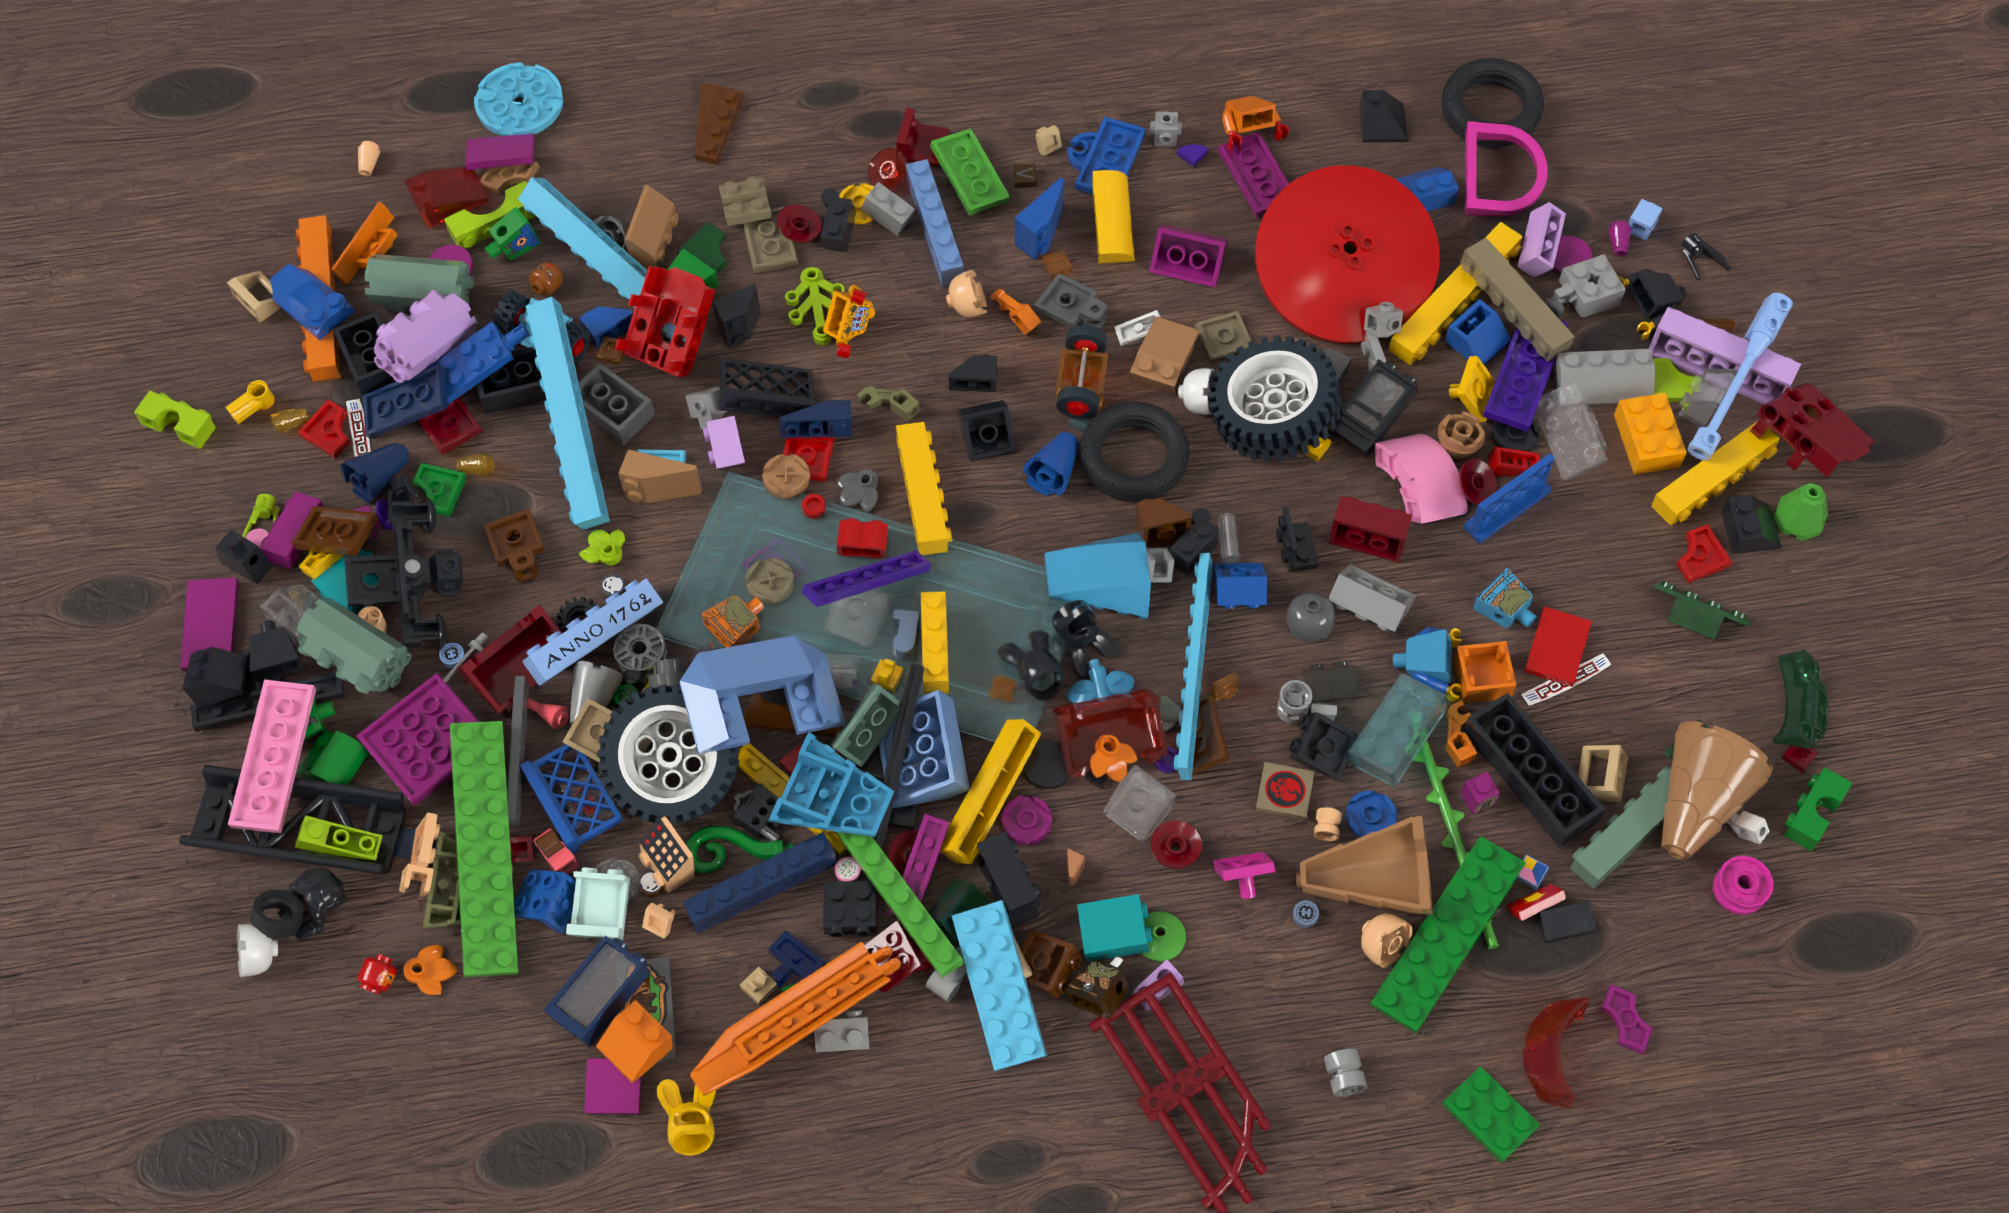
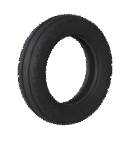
(1498, 72)
(1134, 415)

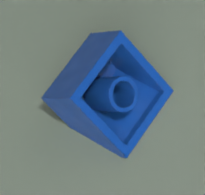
(1432, 187)
(1240, 584)

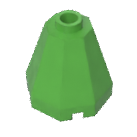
(1802, 512)

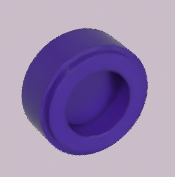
(1166, 764)

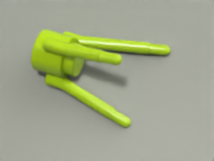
(263, 509)

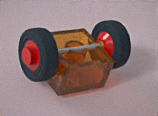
(1082, 372)

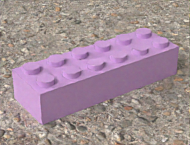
(1701, 346)

